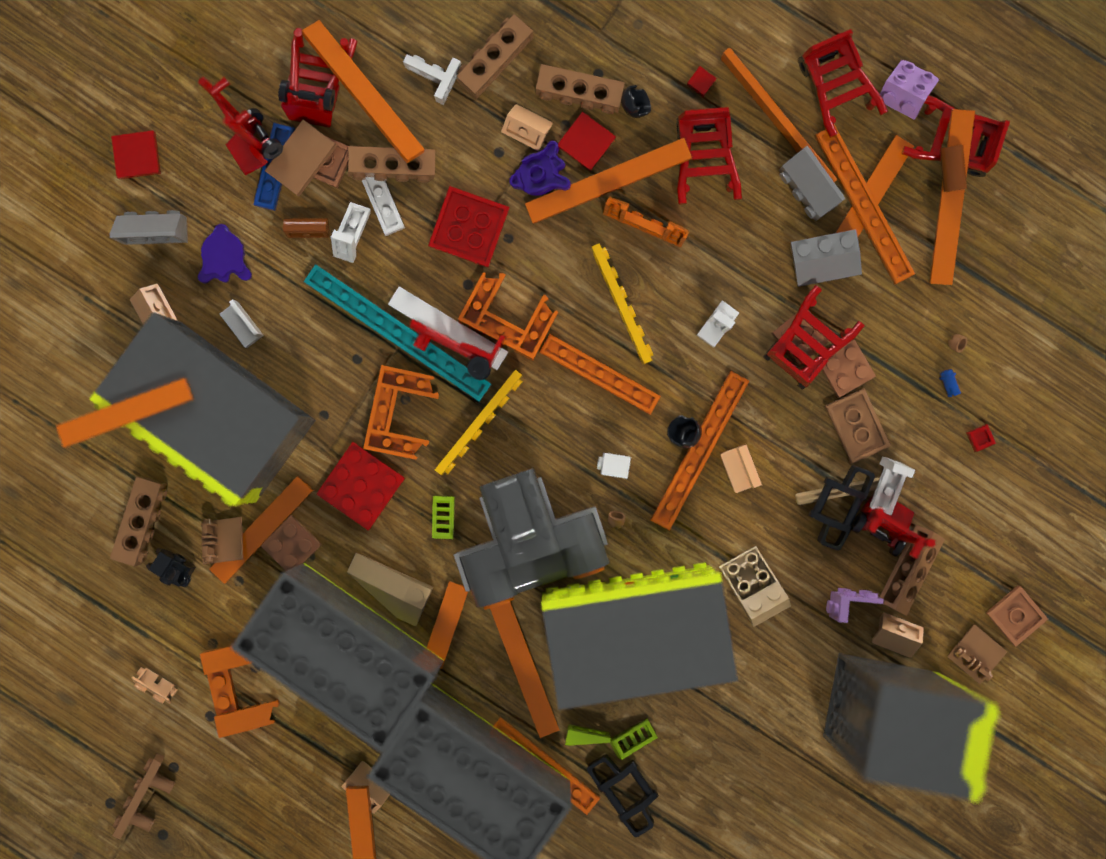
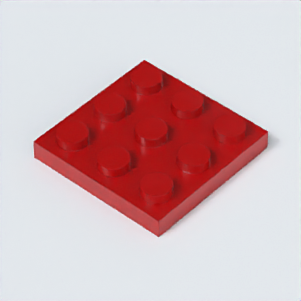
(468, 227)
(360, 486)

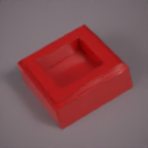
(701, 81)
(981, 438)

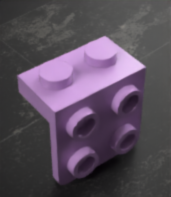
(908, 88)
(839, 602)

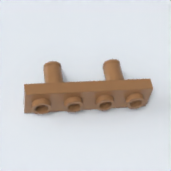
(131, 814)

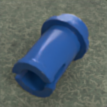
(950, 382)

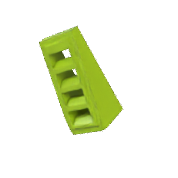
(443, 499)
(580, 736)
(636, 745)

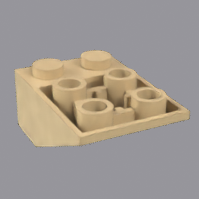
(755, 586)

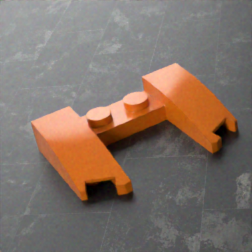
(672, 233)
(477, 317)
(388, 384)
(229, 717)

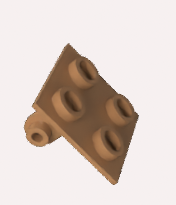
(222, 540)
(977, 654)

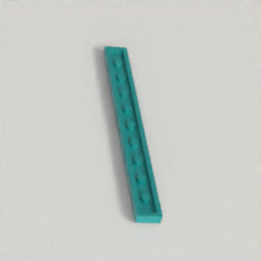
(395, 331)

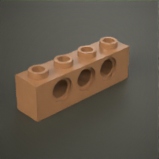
(493, 68)
(550, 75)
(358, 155)
(122, 549)
(910, 573)

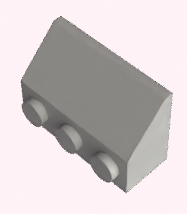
(811, 184)
(150, 228)
(826, 258)

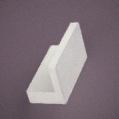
(241, 324)

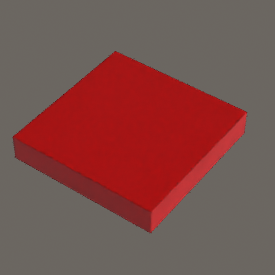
(586, 141)
(136, 154)

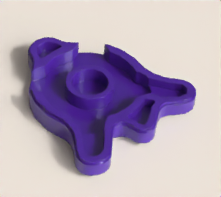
(540, 172)
(222, 256)

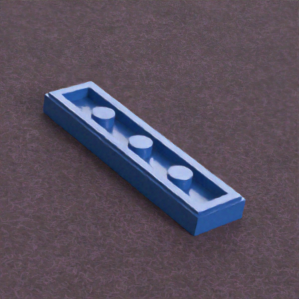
(268, 187)

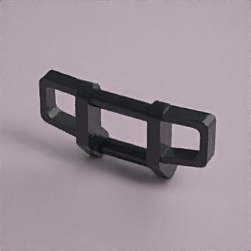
(845, 526)
(619, 774)

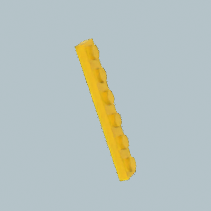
(626, 312)
(474, 430)

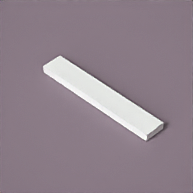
(442, 323)

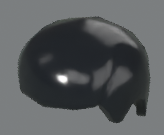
(635, 102)
(684, 432)

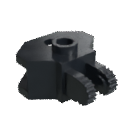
(171, 568)

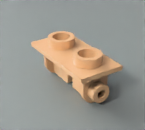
(147, 680)

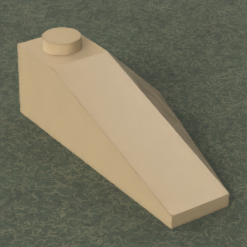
(394, 590)

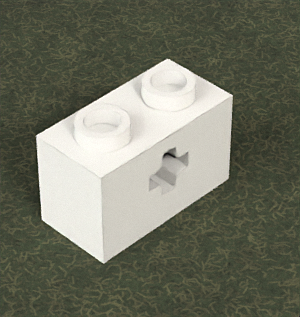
(614, 465)

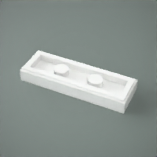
(383, 205)

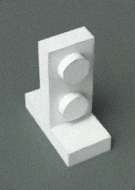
(435, 73)
(348, 235)
(718, 324)
(890, 484)

